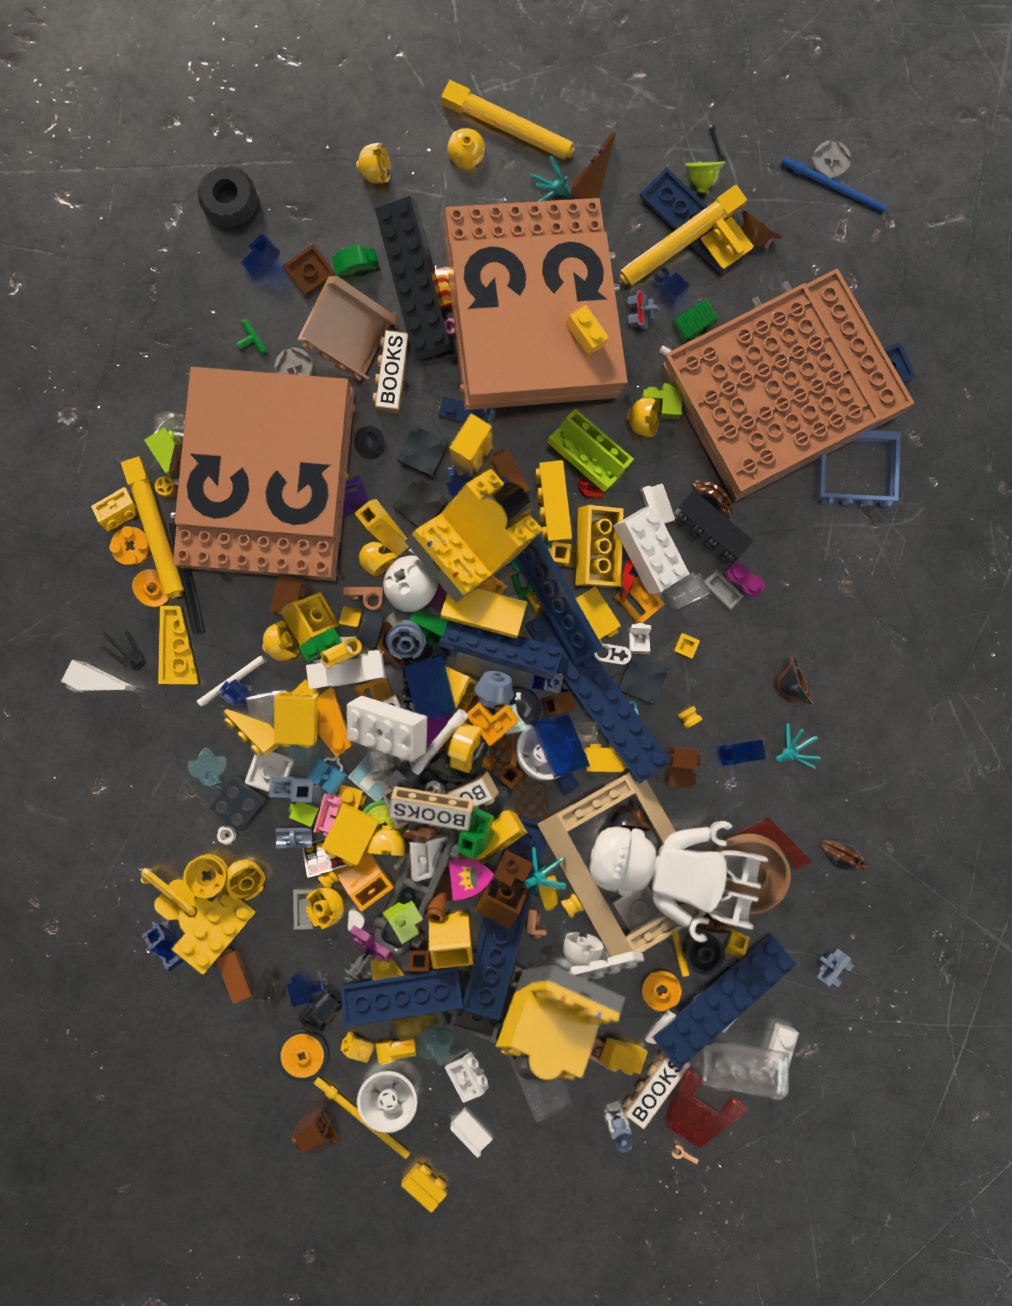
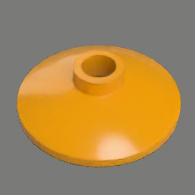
(150, 579)

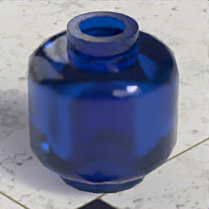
(234, 693)

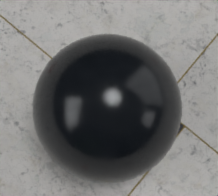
(528, 706)

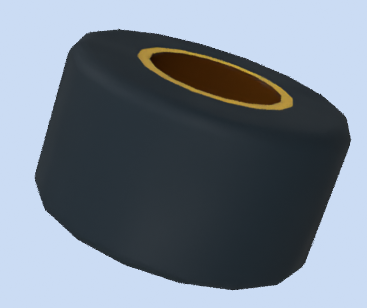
(369, 628)

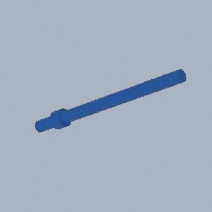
(799, 168)

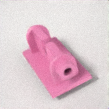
(330, 806)

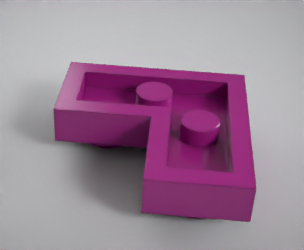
(365, 942)

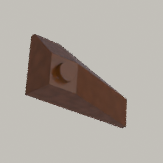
(591, 179)

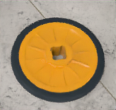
(289, 1058)

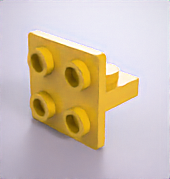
(726, 242)

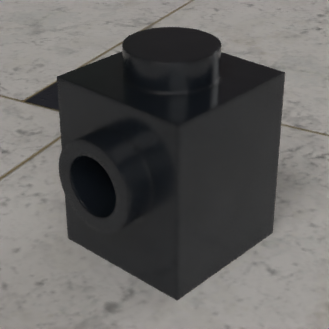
(402, 777)

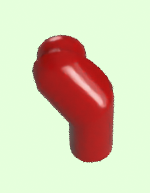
(587, 490)

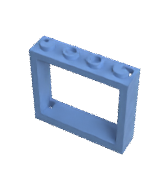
(867, 500)

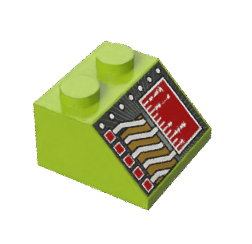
(167, 451)

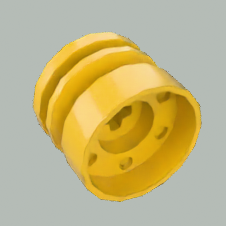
(195, 880)

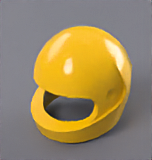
(373, 560)

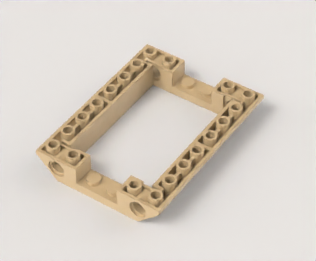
(555, 832)

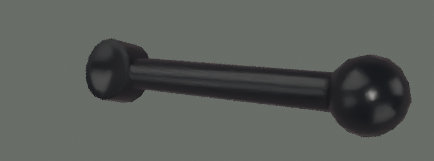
(712, 129)

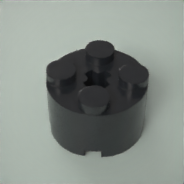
(713, 958)

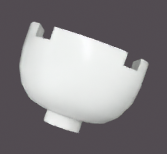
(582, 950)

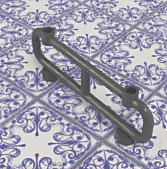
(381, 922)

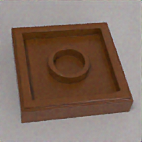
(309, 270)

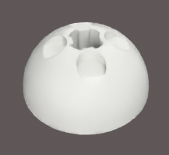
(409, 584)
(531, 756)
(380, 1110)

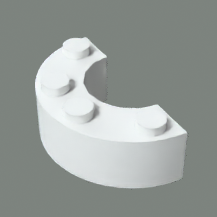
(359, 670)

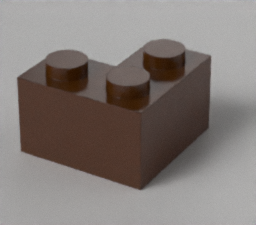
(682, 767)

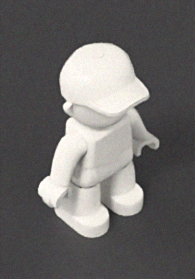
(629, 861)

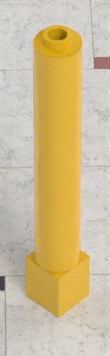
(461, 100)
(723, 207)
(139, 481)

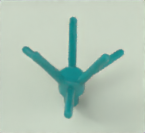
(559, 185)
(791, 752)
(539, 878)

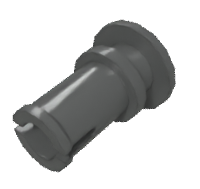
(359, 965)

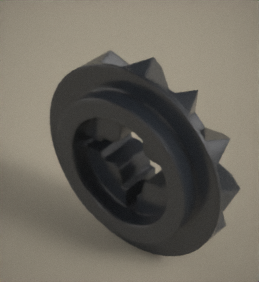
(361, 437)

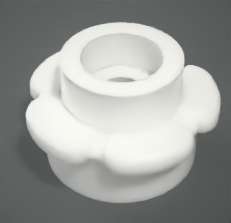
(221, 835)

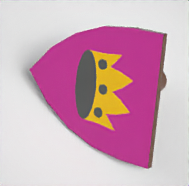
(468, 878)

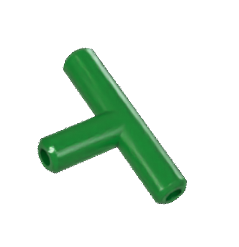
(252, 338)
(521, 591)

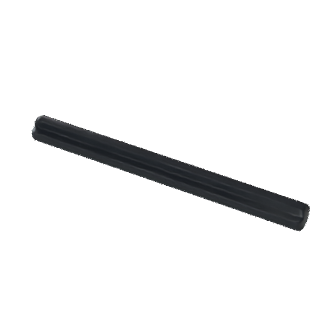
(189, 591)

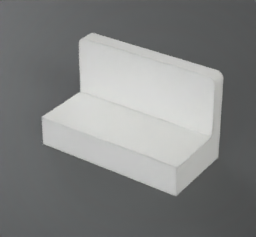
(657, 496)
(471, 1132)

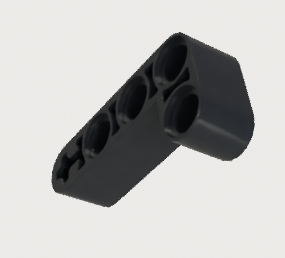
(429, 652)

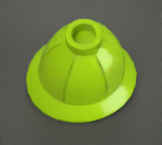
(704, 174)

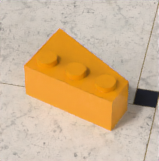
(331, 723)

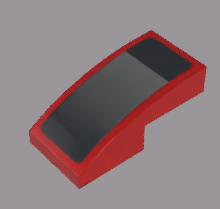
(626, 580)

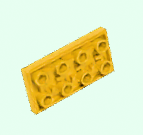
(486, 612)

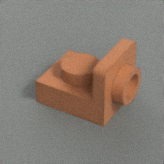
(533, 919)

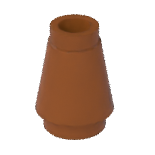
(437, 908)

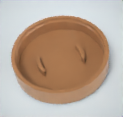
(772, 875)

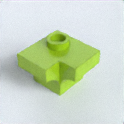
(403, 920)

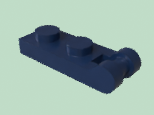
(455, 410)

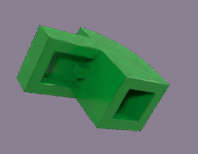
(354, 258)
(479, 835)

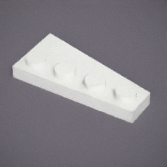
(599, 968)

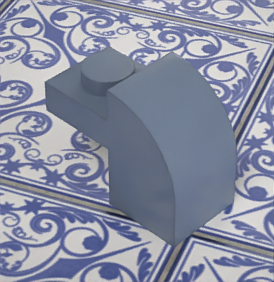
(293, 787)

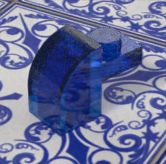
(263, 254)
(742, 752)
(161, 941)

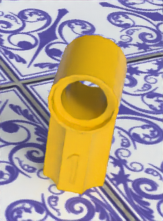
(340, 652)
(391, 1050)

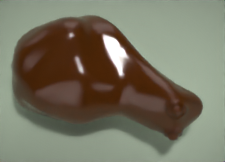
(421, 835)

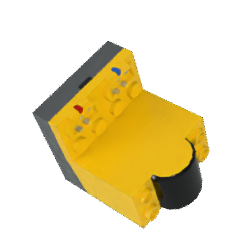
(475, 534)
(555, 1023)

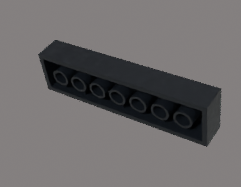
(414, 278)

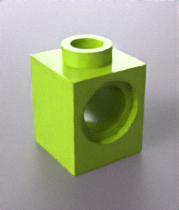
(304, 812)

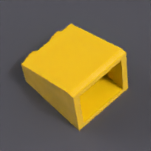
(451, 941)

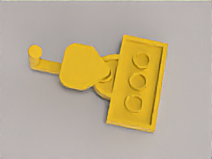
(205, 932)

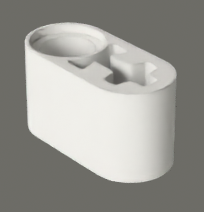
(615, 660)

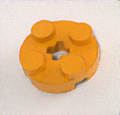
(130, 557)
(666, 1000)

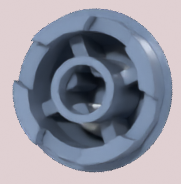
(406, 640)
(494, 689)

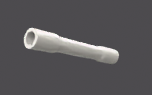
(453, 724)

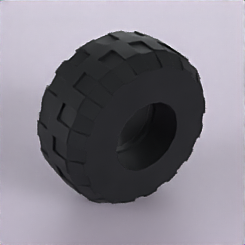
(220, 180)

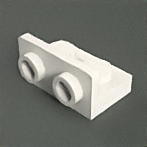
(467, 1077)

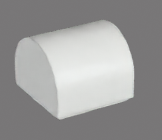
(356, 918)

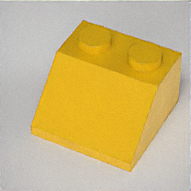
(309, 617)

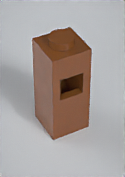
(506, 466)
(235, 975)

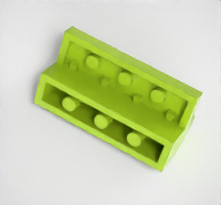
(590, 450)

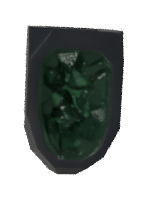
(441, 768)

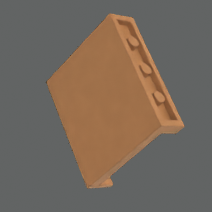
(346, 327)

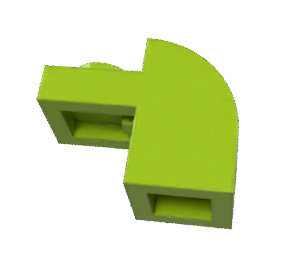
(669, 398)

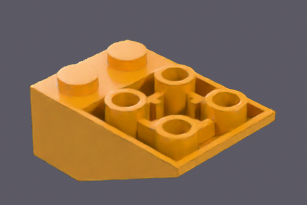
(365, 881)

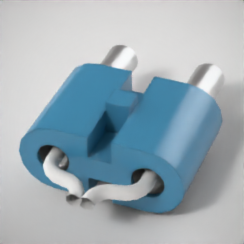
(327, 775)

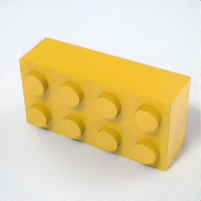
(471, 445)
(554, 502)
(598, 547)

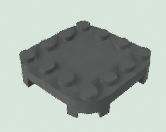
(476, 1024)

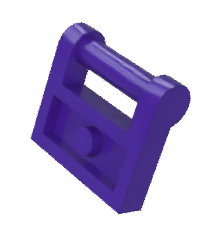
(356, 499)

